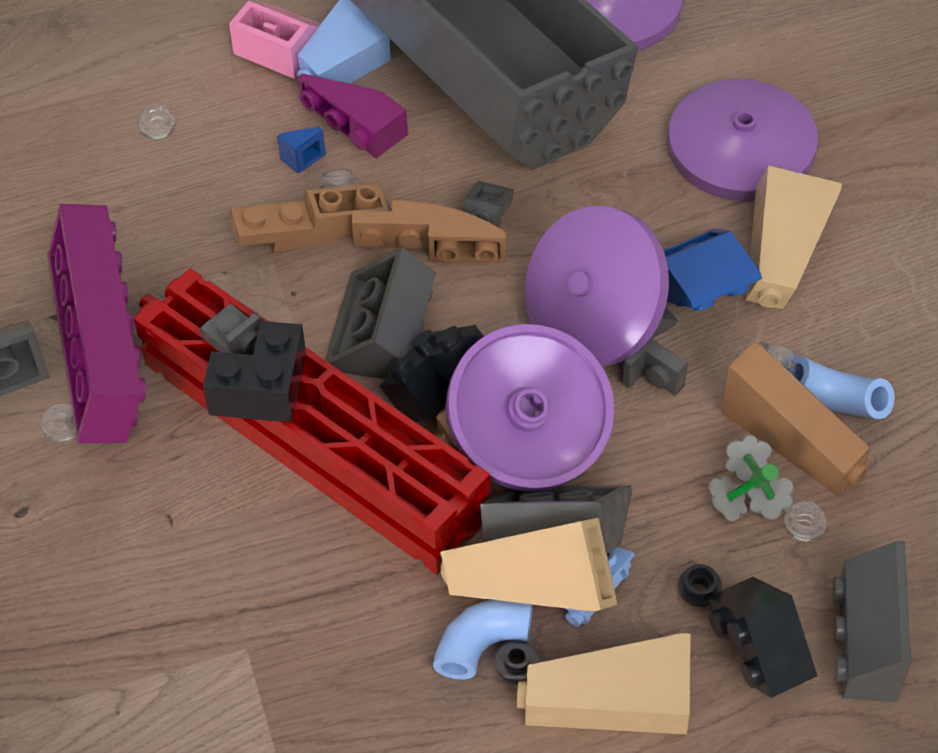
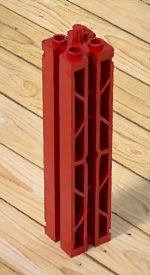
(340, 435)

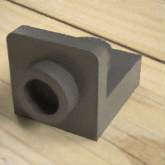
(488, 202)
(232, 331)
(659, 365)

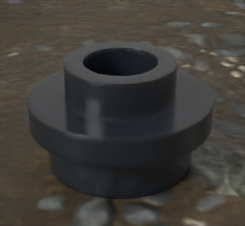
(702, 575)
(515, 672)

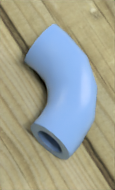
(846, 392)
(477, 630)

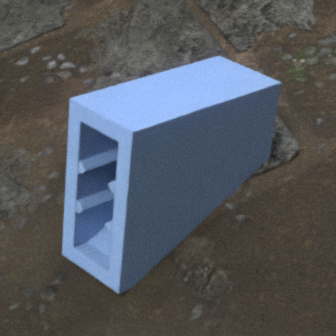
(344, 46)

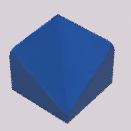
(301, 147)

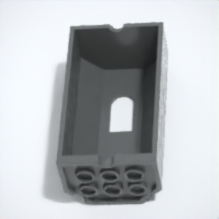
(524, 70)

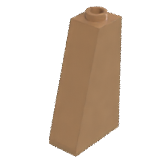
(792, 420)

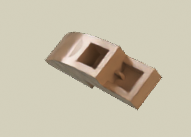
(304, 223)
(444, 230)

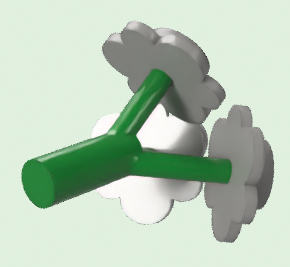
(749, 463)

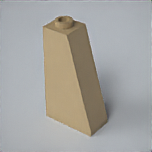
(785, 231)
(543, 567)
(613, 688)

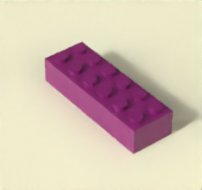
(95, 324)

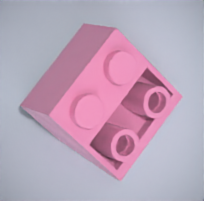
(270, 36)

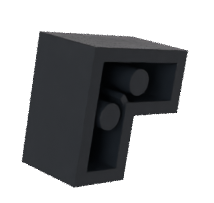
(421, 379)
(261, 383)
(767, 632)

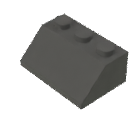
(381, 314)
(20, 358)
(529, 511)
(873, 624)

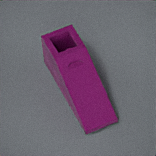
(361, 113)

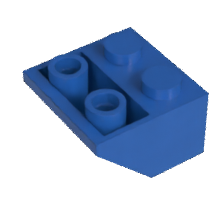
(708, 269)

